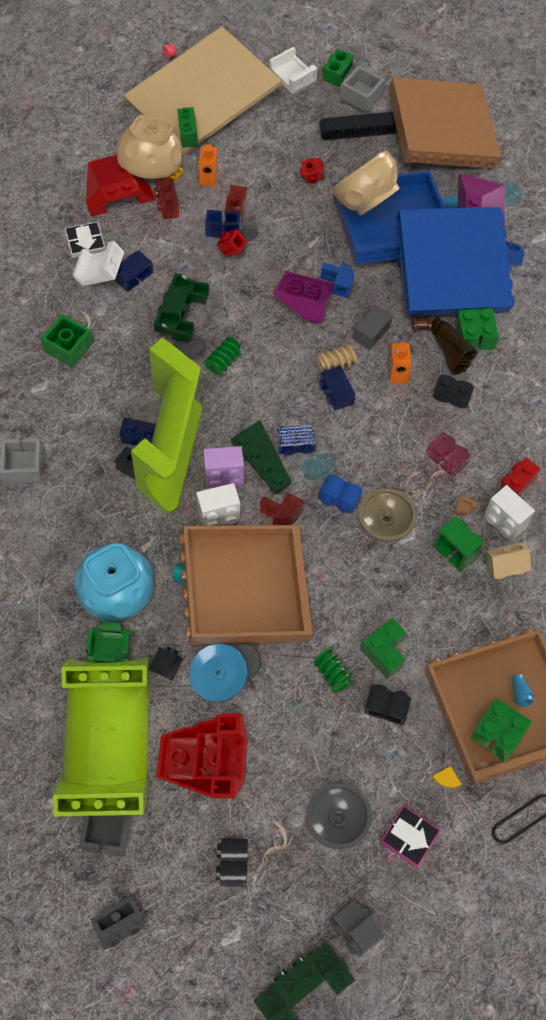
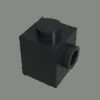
(124, 463)
(166, 663)

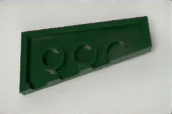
(262, 456)

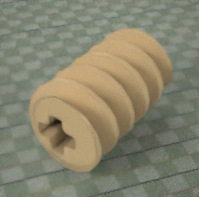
(336, 358)

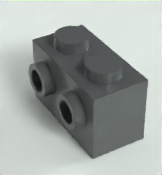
(372, 327)
(118, 923)

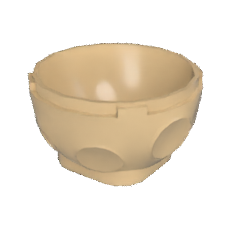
(149, 148)
(368, 184)

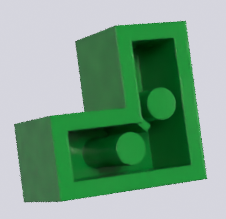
(381, 648)

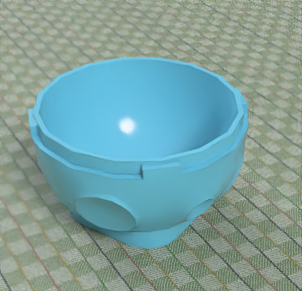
(117, 594)

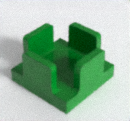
(108, 643)

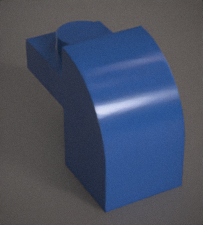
(341, 276)

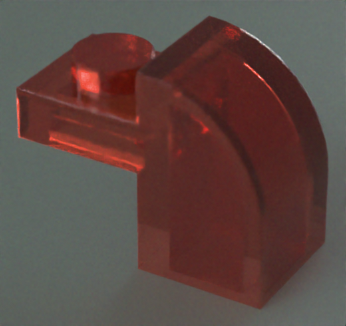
(236, 200)
(284, 513)

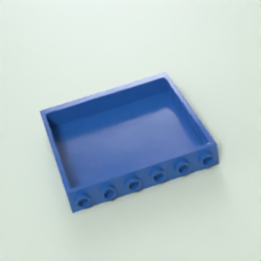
(374, 233)
(454, 260)

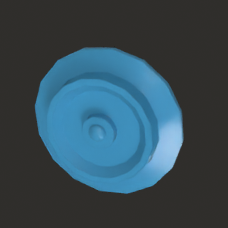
(218, 672)

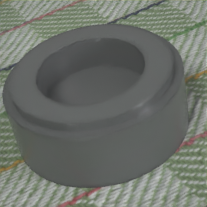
(249, 232)

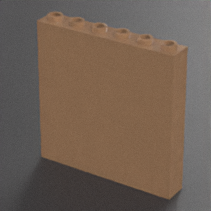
(443, 123)
(244, 584)
(471, 682)

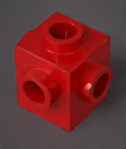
(312, 170)
(231, 243)

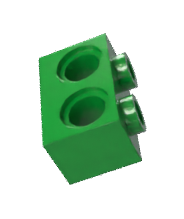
(337, 67)
(187, 127)

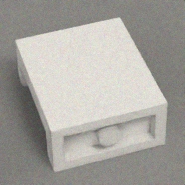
(292, 70)
(98, 266)

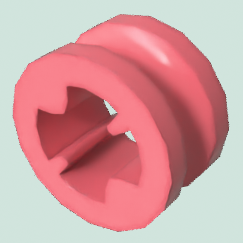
(169, 51)

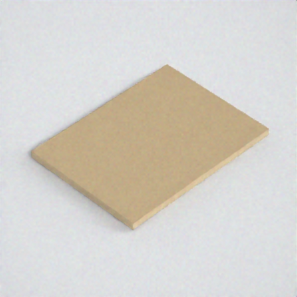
(213, 77)

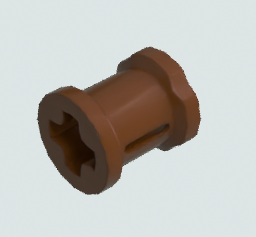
(423, 323)

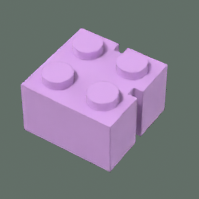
(223, 466)

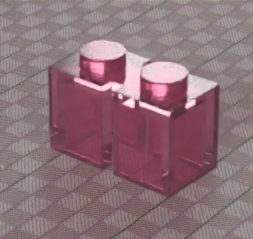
(445, 449)

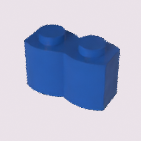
(340, 494)

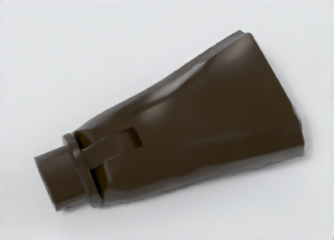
(455, 348)

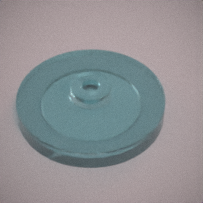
(513, 194)
(318, 466)

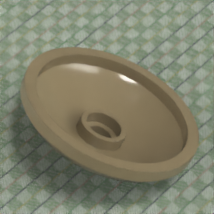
(388, 505)

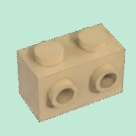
(508, 561)

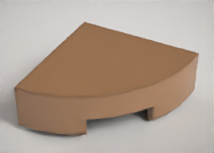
(465, 506)

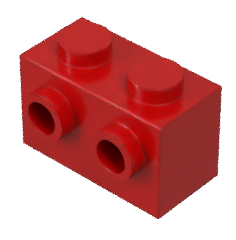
(522, 476)

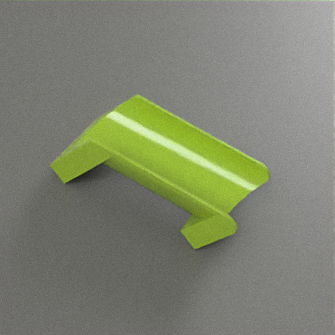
(164, 462)
(104, 739)

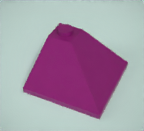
(480, 193)
(305, 295)

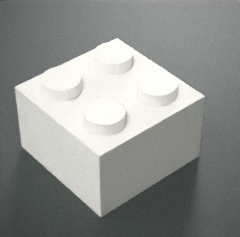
(218, 505)
(508, 513)

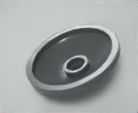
(341, 801)

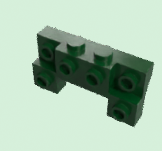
(176, 305)
(301, 981)

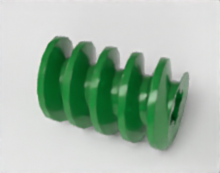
(223, 356)
(332, 671)

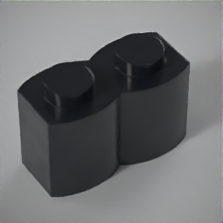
(453, 391)
(387, 704)
(233, 862)

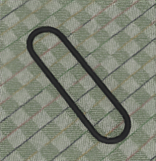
(514, 813)

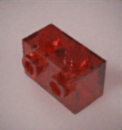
(167, 197)

